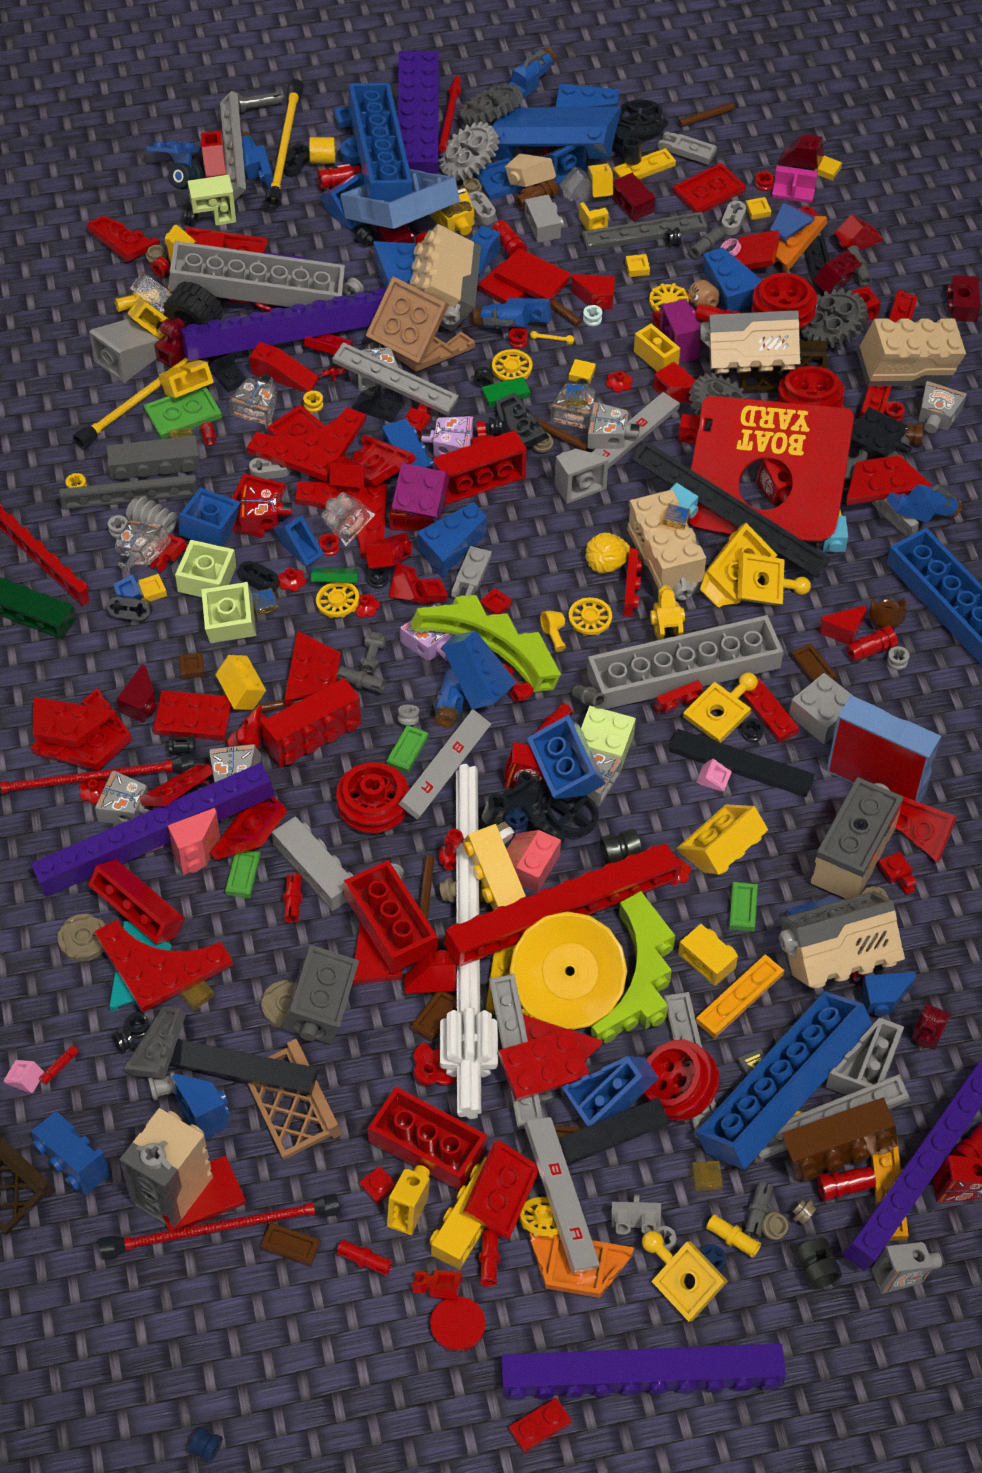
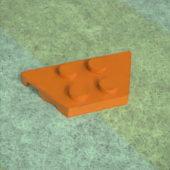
(793, 248)
(557, 1272)

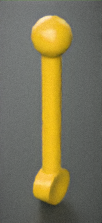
(569, 339)

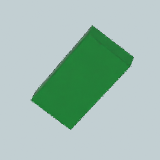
(502, 389)
(334, 575)

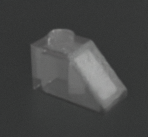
(577, 186)

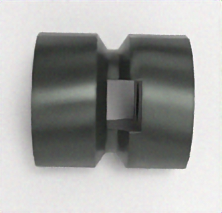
(618, 848)
(819, 1266)

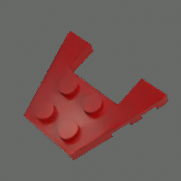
(98, 748)

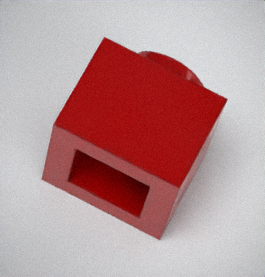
(689, 428)

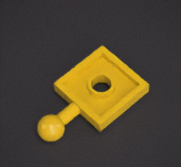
(773, 572)
(718, 698)
(671, 1278)

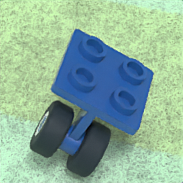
(184, 169)

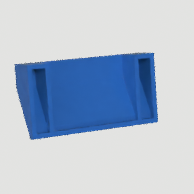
(558, 127)

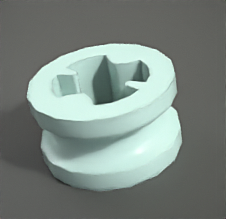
(592, 310)

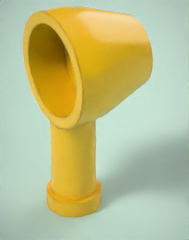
(551, 622)

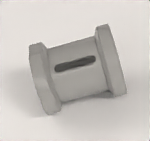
(161, 1087)

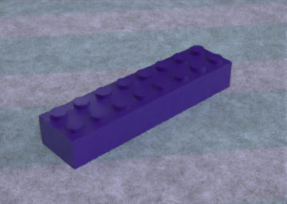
(419, 108)

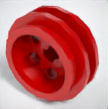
(786, 293)
(812, 387)
(373, 784)
(692, 1085)

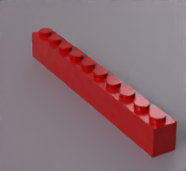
(582, 895)

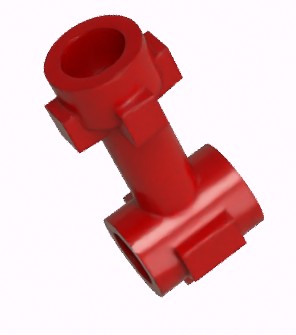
(519, 691)
(447, 854)

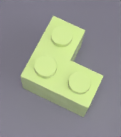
(213, 195)

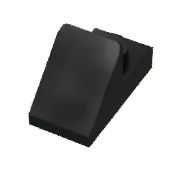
(227, 372)
(373, 404)

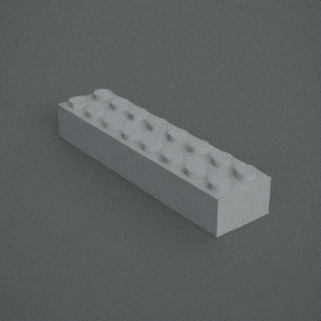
(255, 275)
(673, 662)

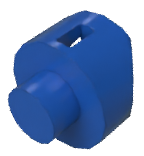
(349, 152)

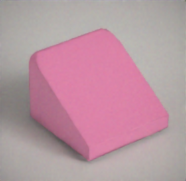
(714, 775)
(24, 1075)

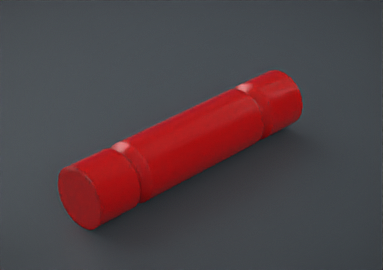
(58, 1065)

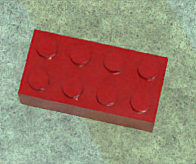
(483, 466)
(311, 723)
(390, 916)
(427, 1138)

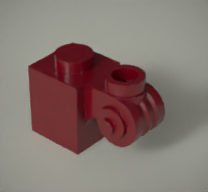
(170, 348)
(930, 1026)

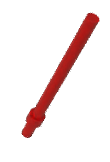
(454, 92)

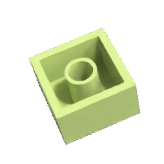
(204, 568)
(228, 612)
(608, 732)

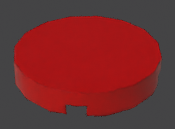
(457, 1324)

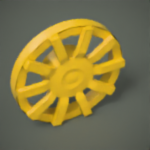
(666, 297)
(511, 365)
(337, 599)
(590, 616)
(542, 1217)

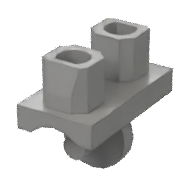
(636, 1215)

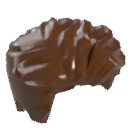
(888, 612)

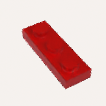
(632, 583)
(770, 712)

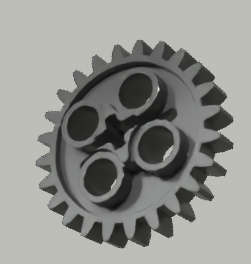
(491, 104)
(836, 318)
(712, 386)

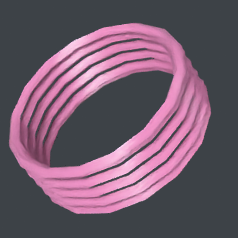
(738, 246)

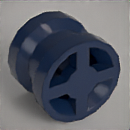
(521, 818)
(715, 1255)
(205, 1444)

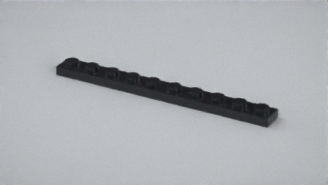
(732, 509)

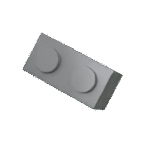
(543, 218)

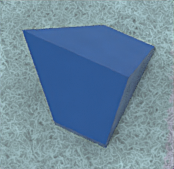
(791, 221)

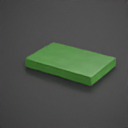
(182, 412)

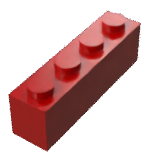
(136, 901)

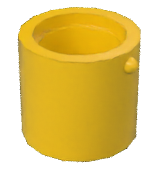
(322, 150)

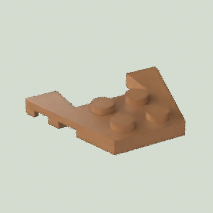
(439, 351)

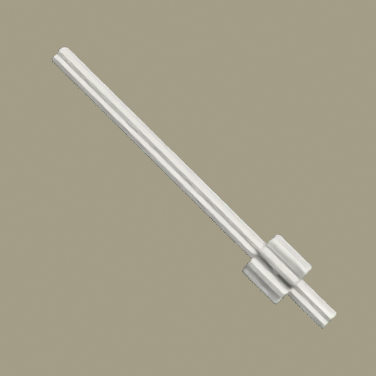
(467, 1034)

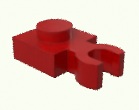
(170, 553)
(440, 1285)

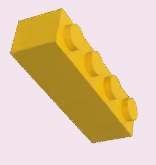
(493, 867)
(459, 1232)

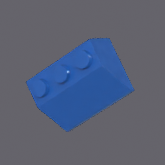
(566, 759)

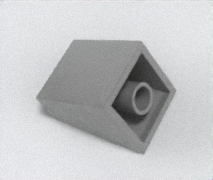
(123, 348)

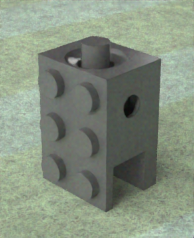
(320, 995)

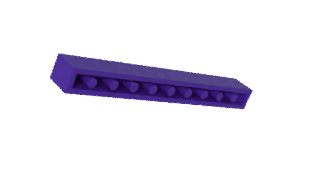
(280, 325)
(150, 829)
(917, 1171)
(643, 1371)

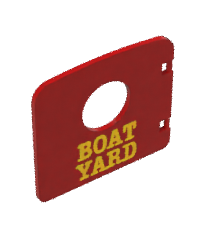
(803, 437)

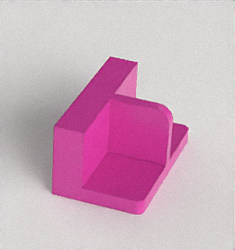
(794, 184)

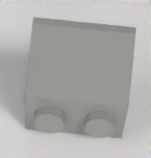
(580, 474)

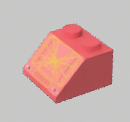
(194, 839)
(533, 857)

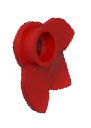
(429, 1060)

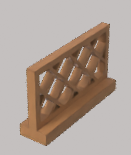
(318, 1106)

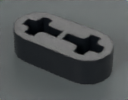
(299, 162)
(258, 576)
(129, 613)

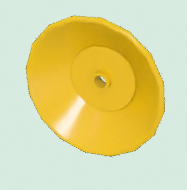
(542, 962)

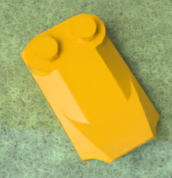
(721, 577)

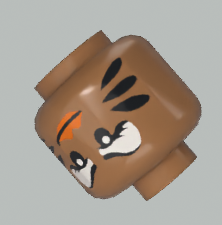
(703, 293)

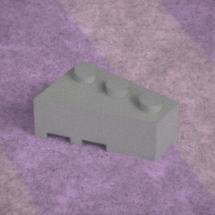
(868, 1060)

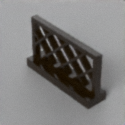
(808, 351)
(32, 1179)

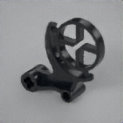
(628, 131)
(528, 796)

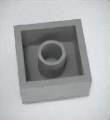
(819, 706)

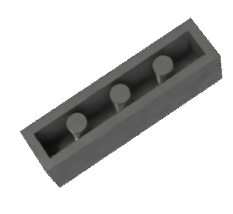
(153, 457)

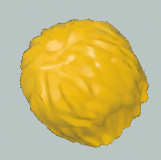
(606, 553)

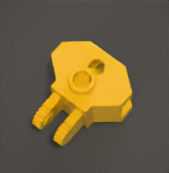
(667, 613)

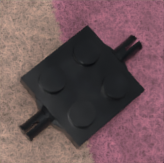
(879, 434)

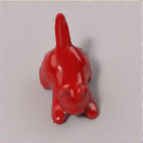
(250, 730)

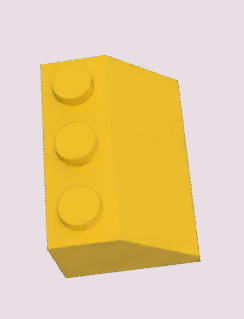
(723, 838)

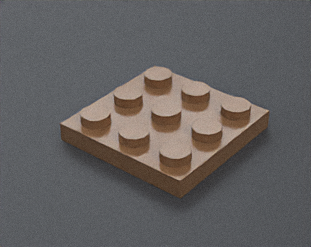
(407, 320)

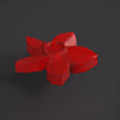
(333, 371)

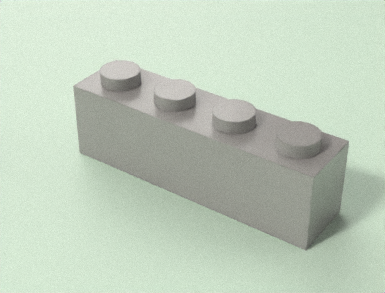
(312, 861)

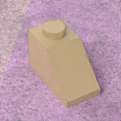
(529, 170)

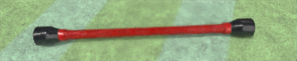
(179, 765)
(114, 1245)

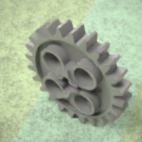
(477, 140)

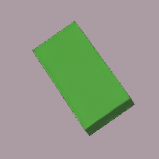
(407, 749)
(243, 874)
(743, 906)

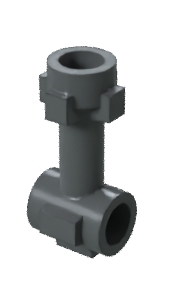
(374, 642)

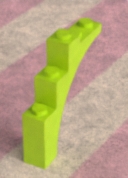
(523, 651)
(642, 1001)

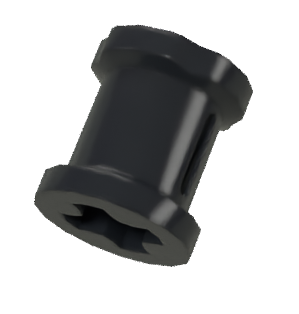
(181, 744)

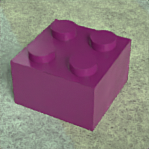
(682, 328)
(420, 491)

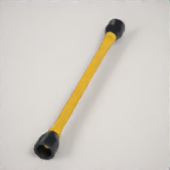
(274, 195)
(87, 435)

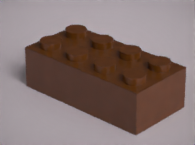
(840, 1139)

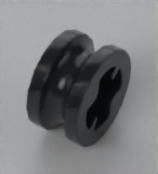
(189, 217)
(366, 236)
(673, 237)
(483, 372)
(495, 426)
(377, 583)
(747, 733)
(131, 1022)
(124, 1041)

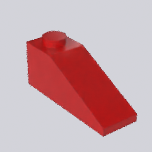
(282, 368)

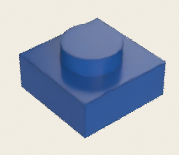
(343, 117)
(129, 587)

